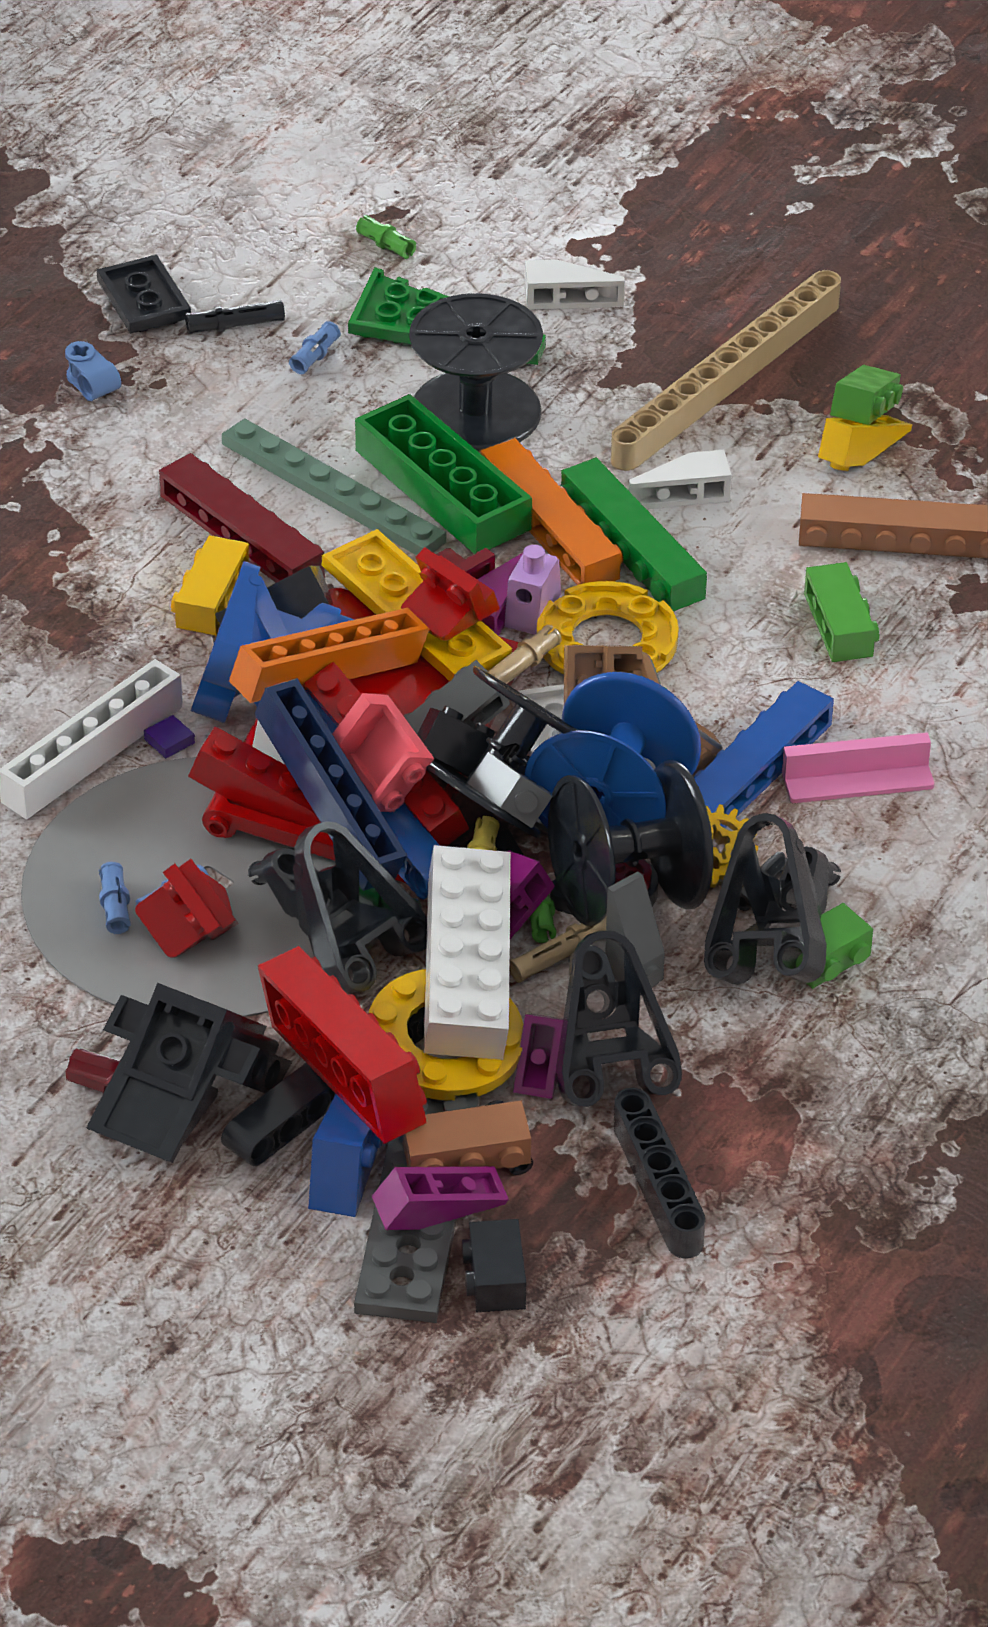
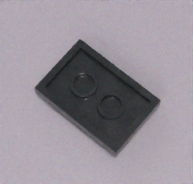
(143, 293)

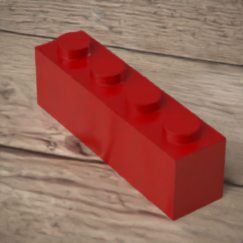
(250, 779)

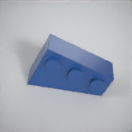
(341, 1161)

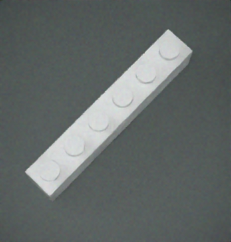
(90, 739)

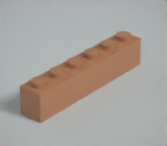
(894, 525)

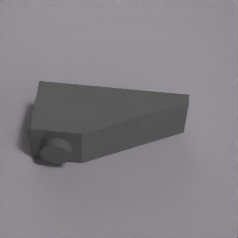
(632, 916)

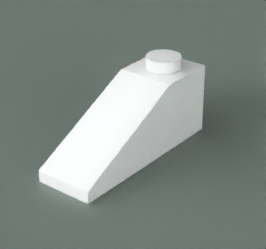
(569, 286)
(688, 480)

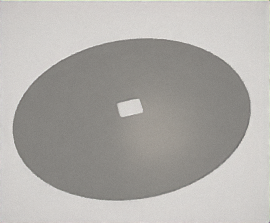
(147, 825)

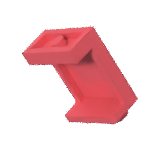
(382, 749)

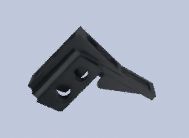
(171, 1066)

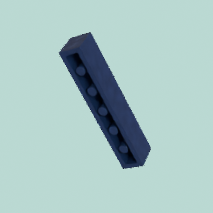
(326, 773)

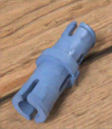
(305, 357)
(114, 897)

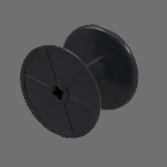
(476, 346)
(510, 744)
(588, 848)

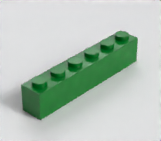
(644, 543)

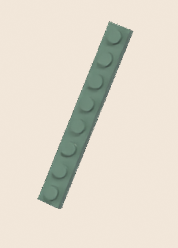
(333, 487)

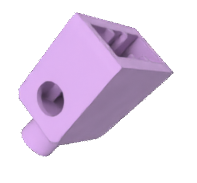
(536, 576)

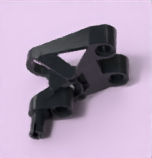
(799, 891)
(305, 892)
(579, 1056)

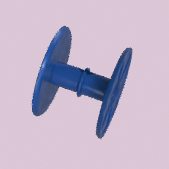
(618, 726)

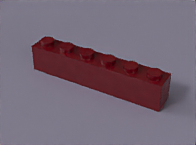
(234, 515)

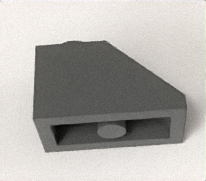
(510, 789)

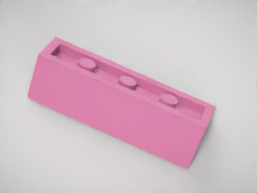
(857, 768)

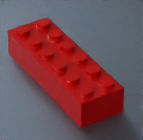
(343, 1044)

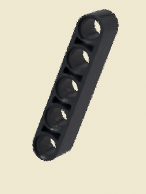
(659, 1173)

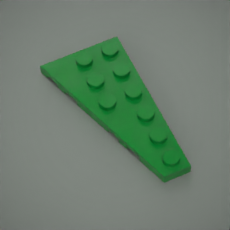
(391, 305)

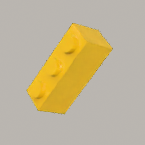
(209, 584)

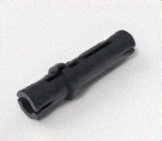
(220, 318)

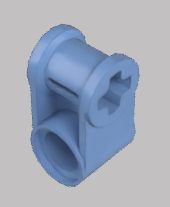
(90, 371)

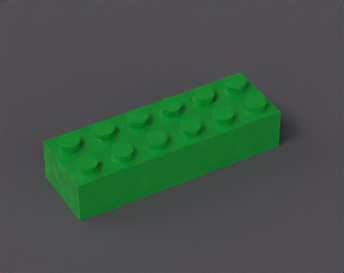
(443, 474)

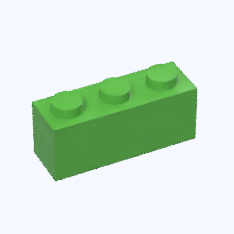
(866, 394)
(840, 612)

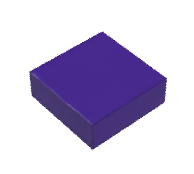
(169, 736)

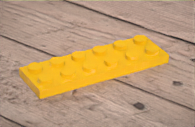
(385, 578)

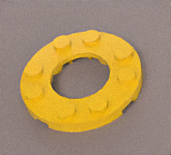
(598, 598)
(443, 1077)

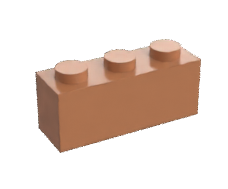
(471, 1138)

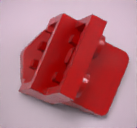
(448, 597)
(186, 909)

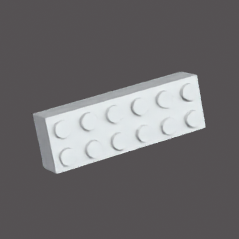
(467, 953)

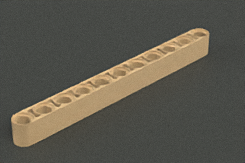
(724, 370)

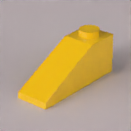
(856, 444)

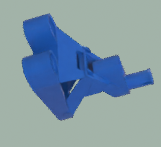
(247, 620)

